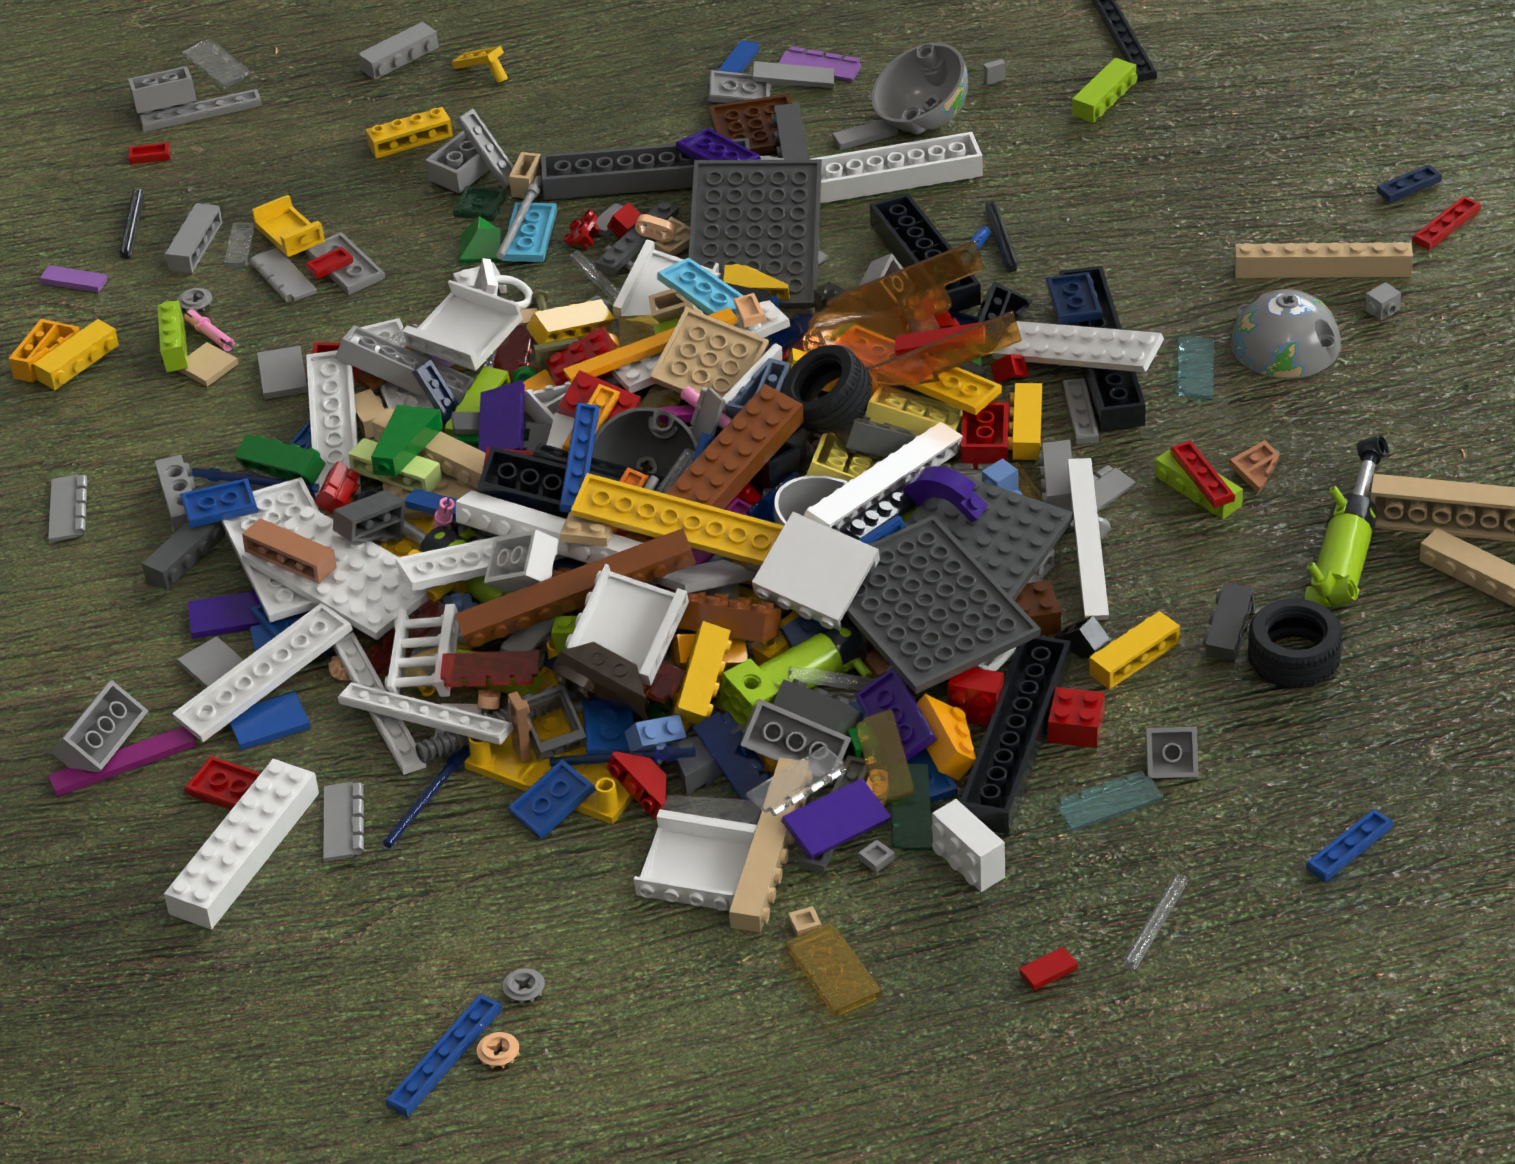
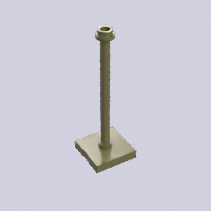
(546, 350)

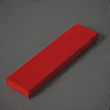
(1446, 223)
(912, 341)
(1202, 474)

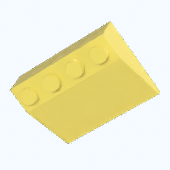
(911, 410)
(835, 461)

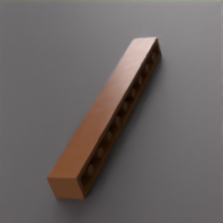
(569, 590)

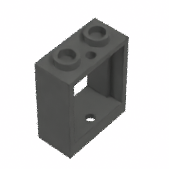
(563, 743)

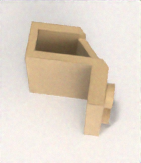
(670, 305)

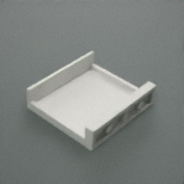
(643, 281)
(465, 326)
(814, 570)
(630, 620)
(695, 860)

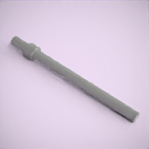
(531, 193)

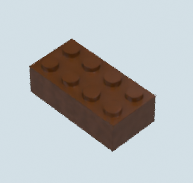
(1041, 606)

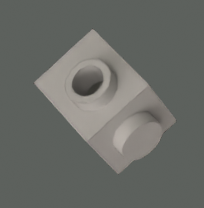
(1383, 301)

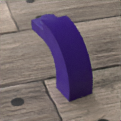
(948, 485)

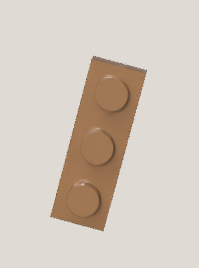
(520, 735)

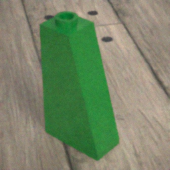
(405, 438)

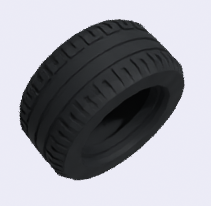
(843, 402)
(1289, 666)

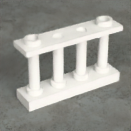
(446, 641)

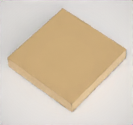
(208, 364)

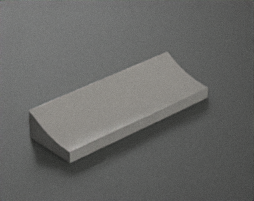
(395, 362)

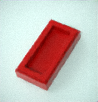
(149, 153)
(329, 262)
(1048, 968)

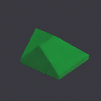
(480, 241)

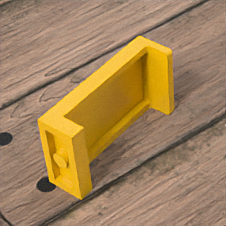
(287, 227)

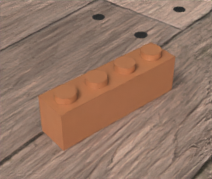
(289, 550)

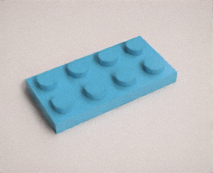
(533, 234)
(699, 286)

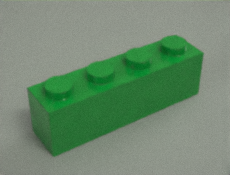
(279, 458)

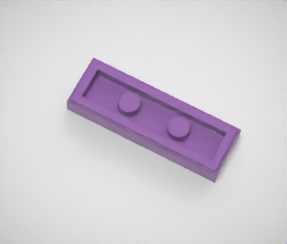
(73, 279)

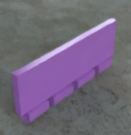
(843, 70)

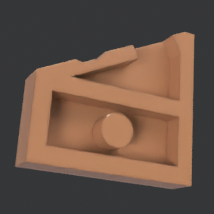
(1255, 464)

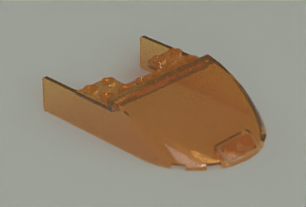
(903, 304)

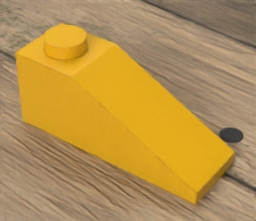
(752, 278)

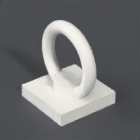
(489, 283)

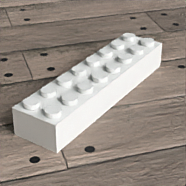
(900, 167)
(241, 844)

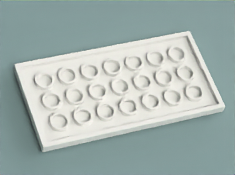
(277, 506)
(361, 589)

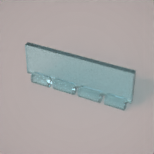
(1195, 367)
(1113, 801)

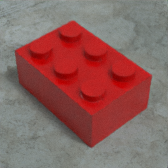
(592, 345)
(584, 387)
(985, 435)

